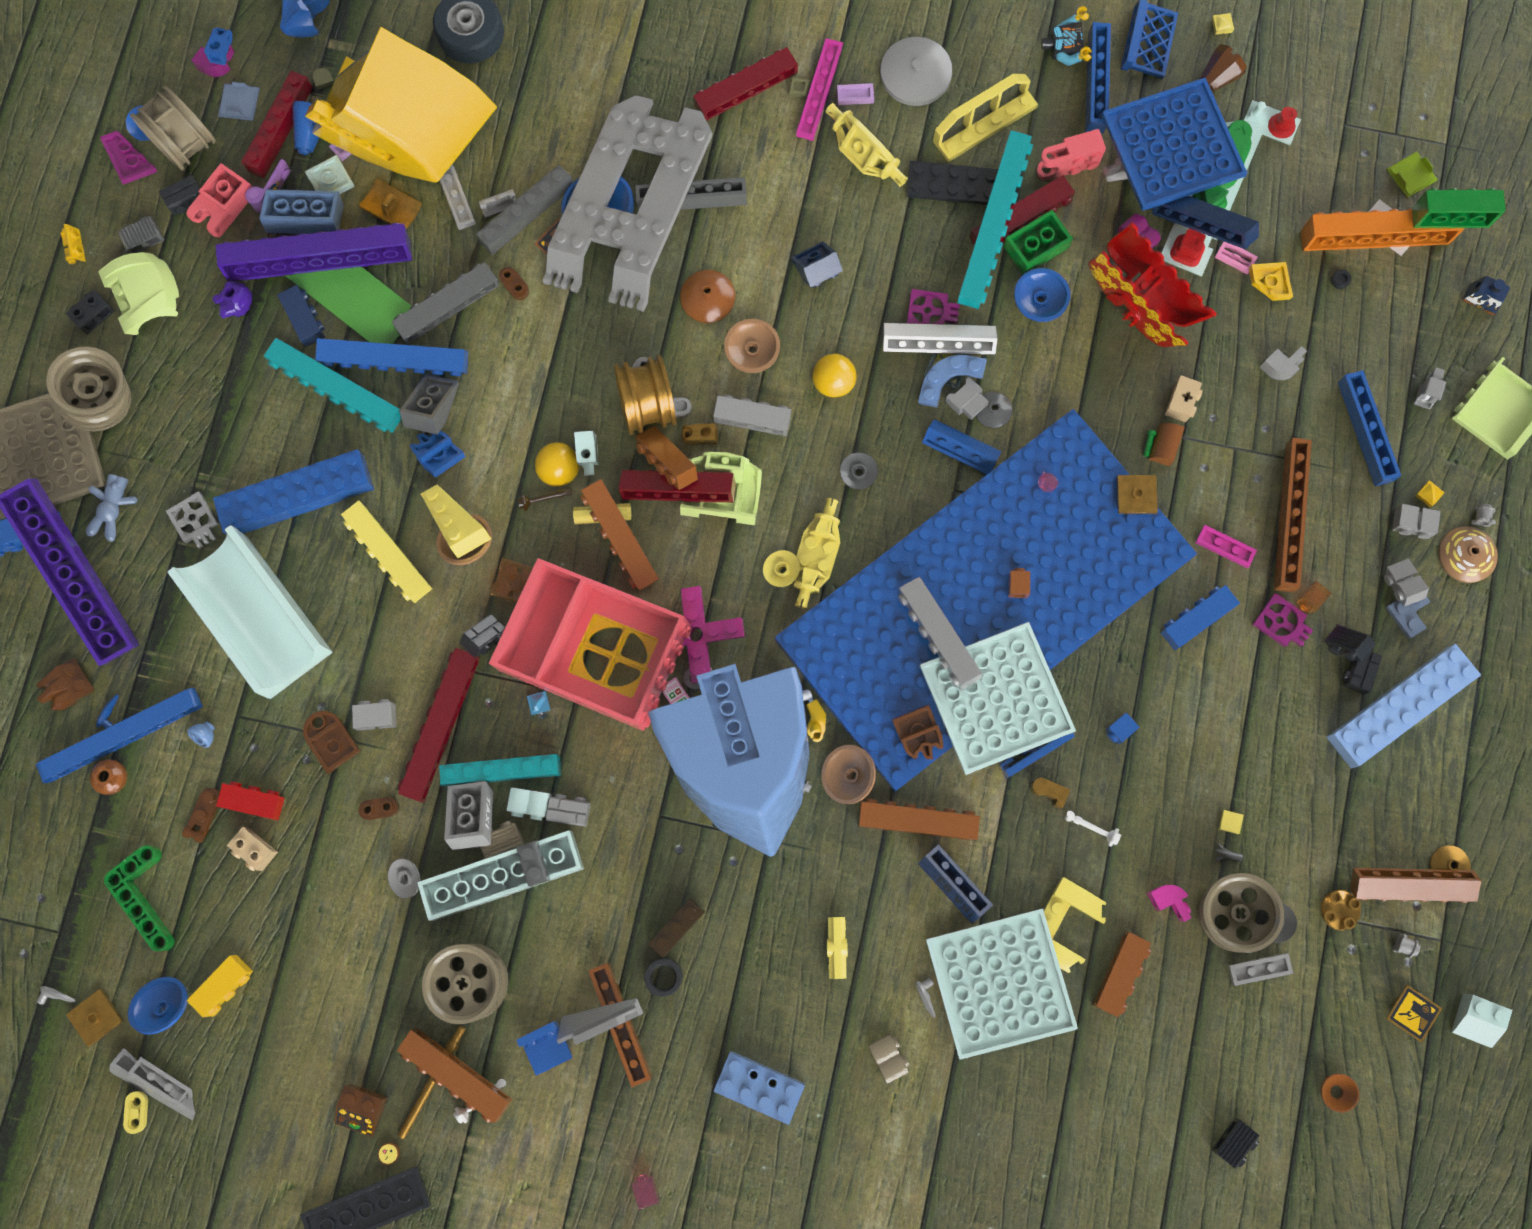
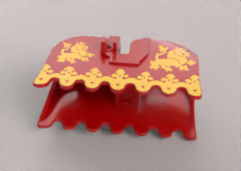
(1155, 296)

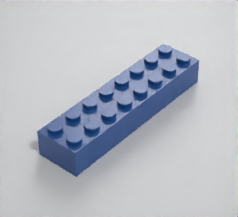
(294, 493)

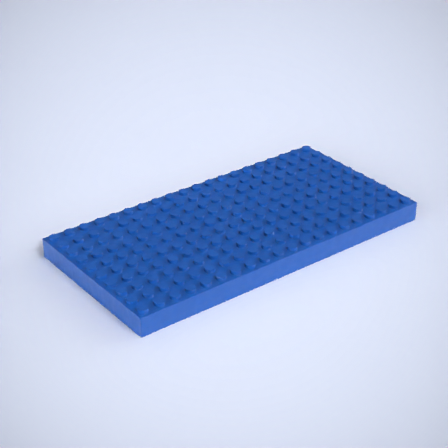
(1082, 564)

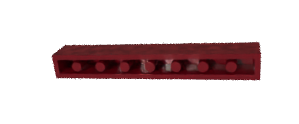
(439, 725)

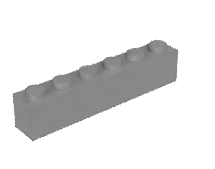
(940, 634)

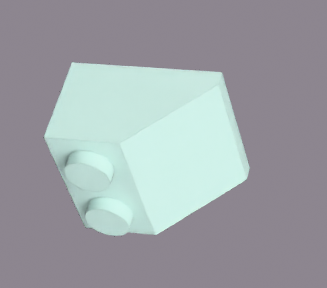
(1481, 1020)

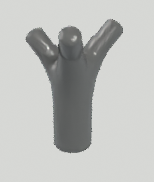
(1226, 854)

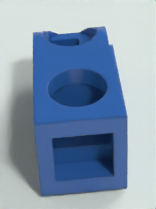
(218, 46)

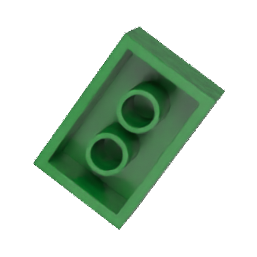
(1038, 242)

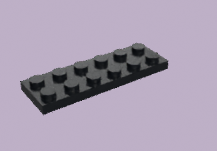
(950, 182)
(372, 1205)

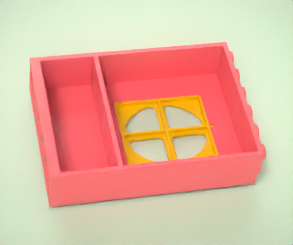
(554, 629)

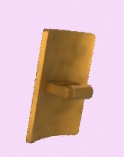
(390, 204)

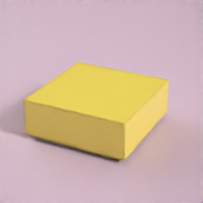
(1231, 822)

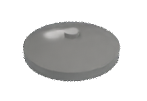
(916, 71)

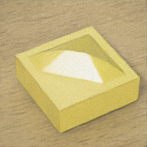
(1222, 23)

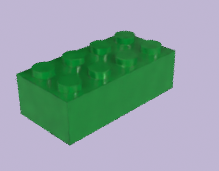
(1458, 208)

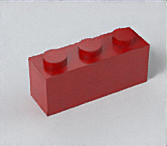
(250, 800)

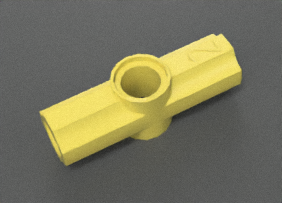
(582, 514)
(837, 947)

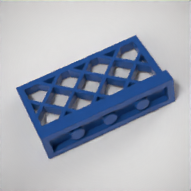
(1134, 38)

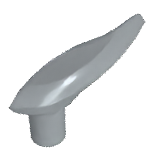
(922, 987)
(52, 993)

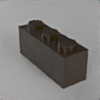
(676, 928)

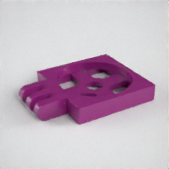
(946, 312)
(1295, 631)

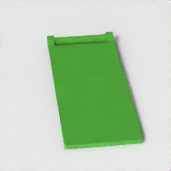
(356, 300)

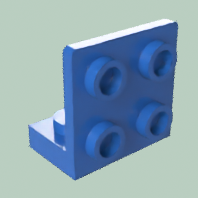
(544, 1049)

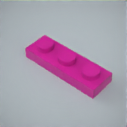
(1226, 546)

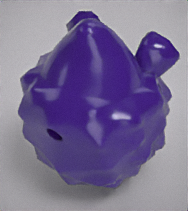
(233, 299)

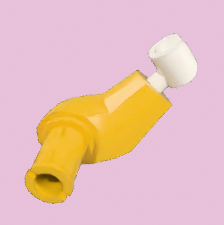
(817, 719)

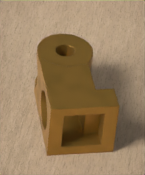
(700, 434)
(1051, 790)

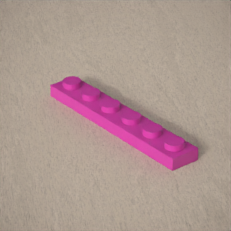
(819, 89)

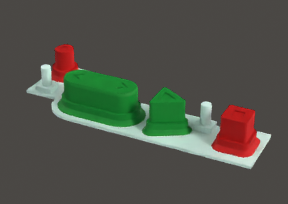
(1190, 248)

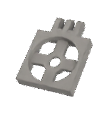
(200, 532)

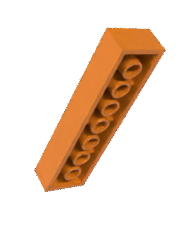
(1370, 230)

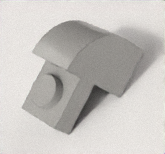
(1280, 366)

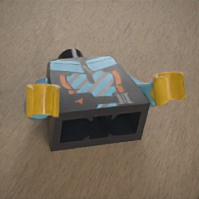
(1067, 40)

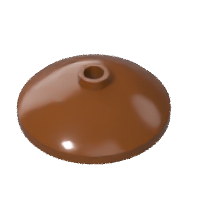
(707, 306)

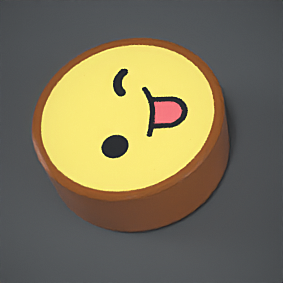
(388, 1153)

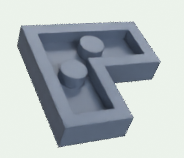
(1406, 616)

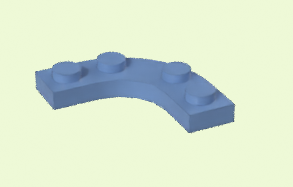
(946, 369)

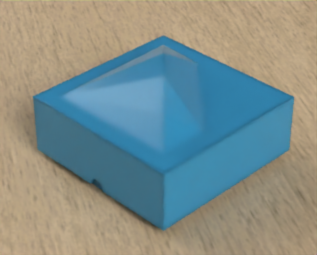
(538, 703)

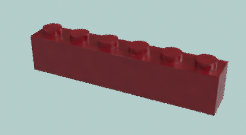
(746, 83)
(276, 125)
(1048, 198)
(654, 486)

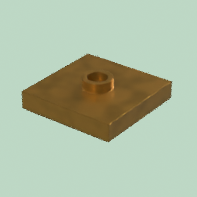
(1137, 494)
(94, 1017)

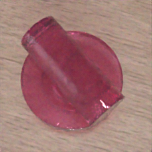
(1047, 482)

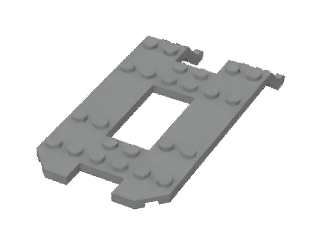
(639, 235)

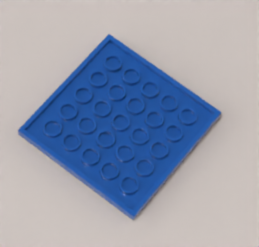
(1174, 144)

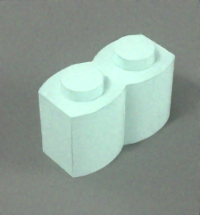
(529, 803)

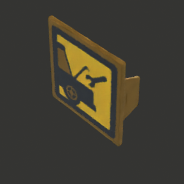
(1413, 1013)

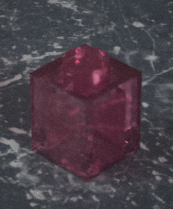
(645, 1191)

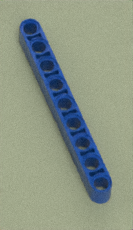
(119, 735)

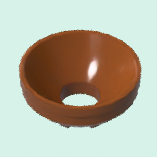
(115, 781)
(1349, 1093)

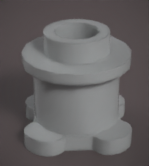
(1484, 515)
(1406, 945)

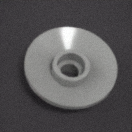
(403, 878)

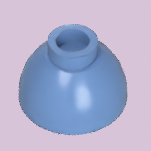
(202, 734)

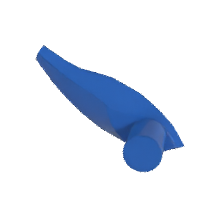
(106, 712)

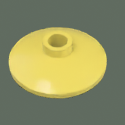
(778, 561)

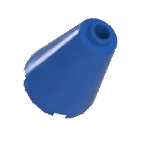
(303, 138)

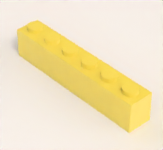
(386, 551)

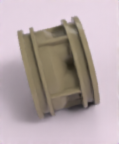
(172, 127)
(1265, 899)
(494, 983)

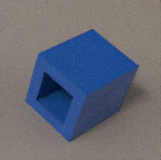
(1121, 729)

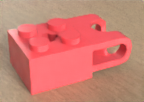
(1072, 155)
(221, 199)

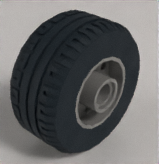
(468, 29)

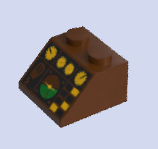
(360, 1109)

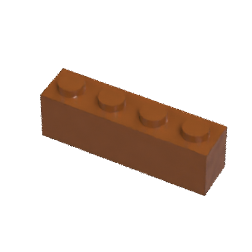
(666, 458)
(1122, 974)

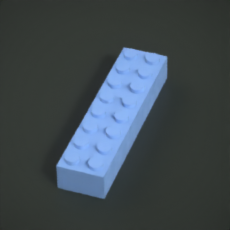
(1403, 706)

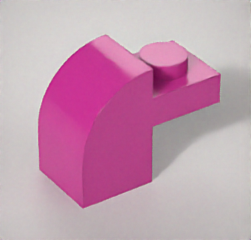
(1172, 895)

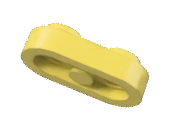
(134, 1111)

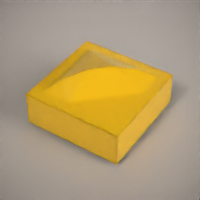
(1429, 494)

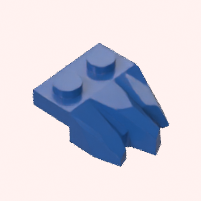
(436, 453)

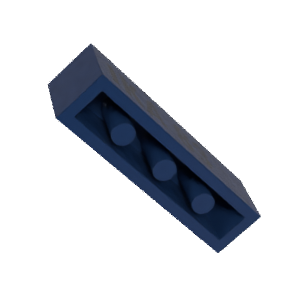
(955, 884)

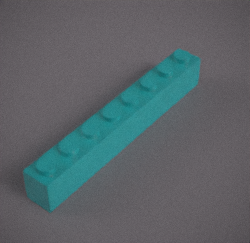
(333, 385)

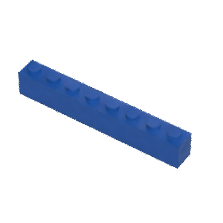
(392, 356)

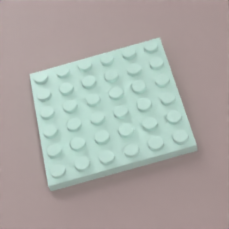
(1005, 710)
(1001, 984)

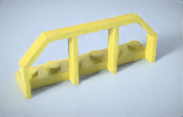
(988, 125)

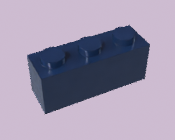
(302, 315)

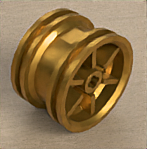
(645, 394)

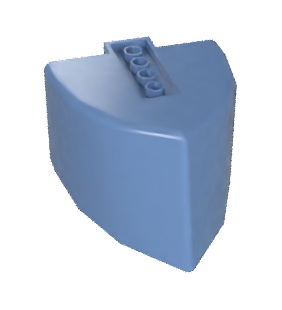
(740, 752)

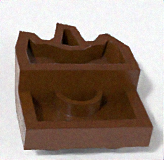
(64, 685)
(918, 732)

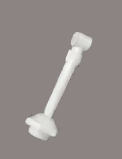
(1112, 837)
(462, 1114)

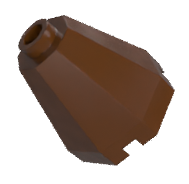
(1223, 68)

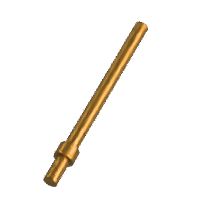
(452, 1045)

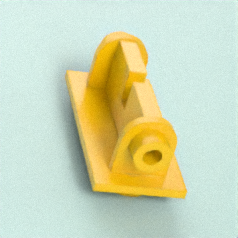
(72, 238)

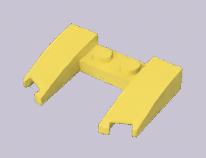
(1064, 896)

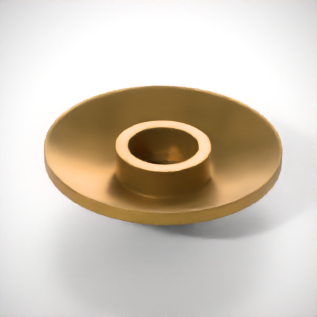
(1443, 856)

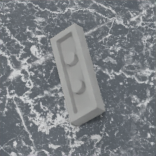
(1260, 969)

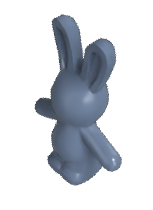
(108, 509)

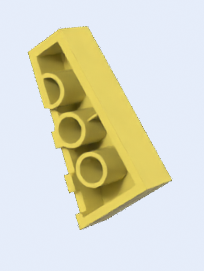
(456, 524)

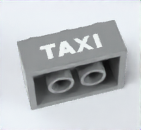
(468, 815)

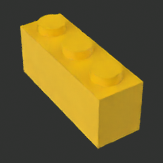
(220, 986)

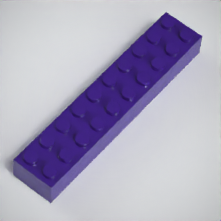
(314, 252)
(67, 571)

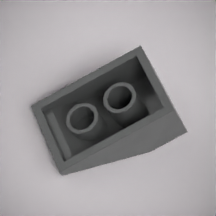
(429, 404)

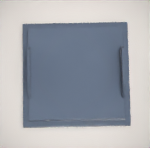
(238, 101)

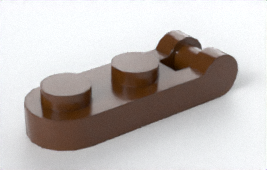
(202, 815)

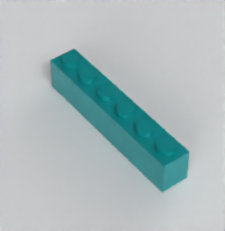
(500, 770)

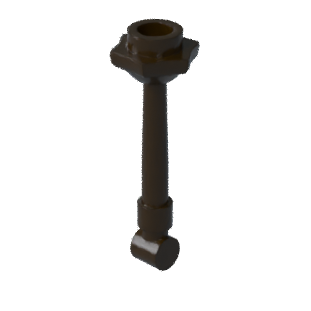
(524, 501)

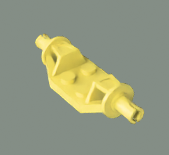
(863, 147)
(817, 553)

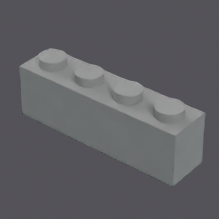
(752, 415)

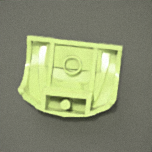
(141, 288)
(746, 491)

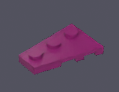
(126, 160)

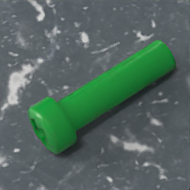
(1151, 434)

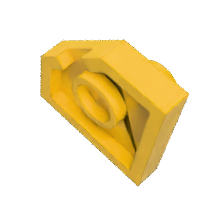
(1272, 280)

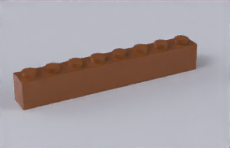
(1292, 515)

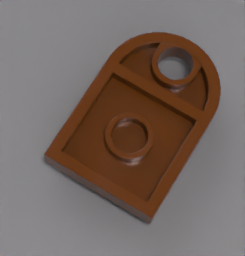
(331, 741)

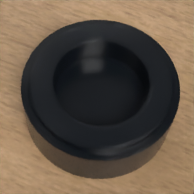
(1340, 279)

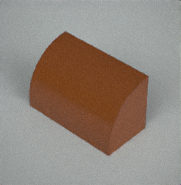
(1166, 443)

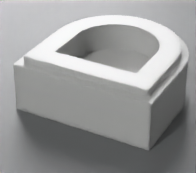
(682, 406)

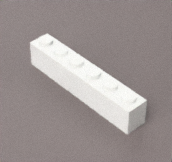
(939, 338)

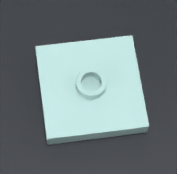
(330, 176)

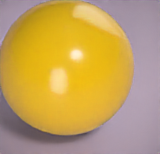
(834, 375)
(556, 464)

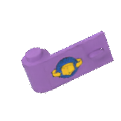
(255, 195)

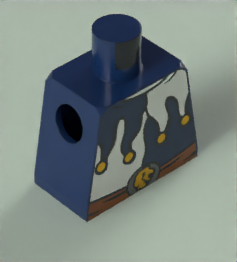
(1487, 294)

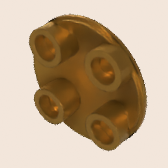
(1340, 910)

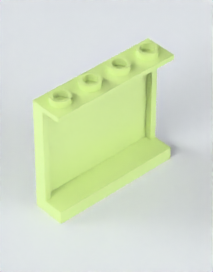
(1498, 410)

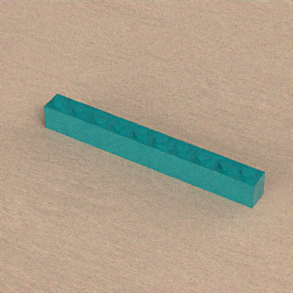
(994, 220)

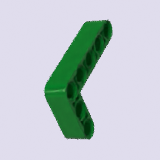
(137, 899)

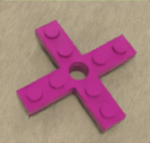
(712, 631)

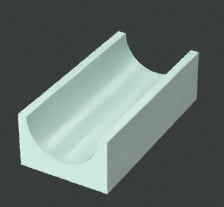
(252, 615)

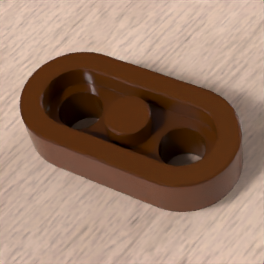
(513, 282)
(378, 808)

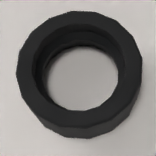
(648, 977)

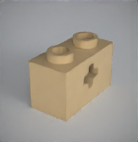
(1188, 389)

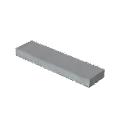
(457, 199)

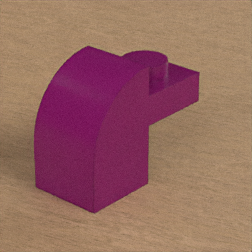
(211, 69)

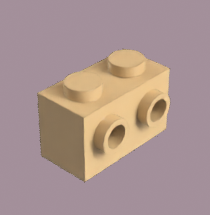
(251, 849)

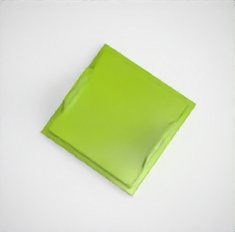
(1412, 174)

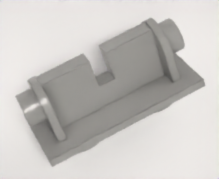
(497, 203)

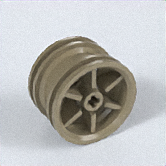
(69, 368)

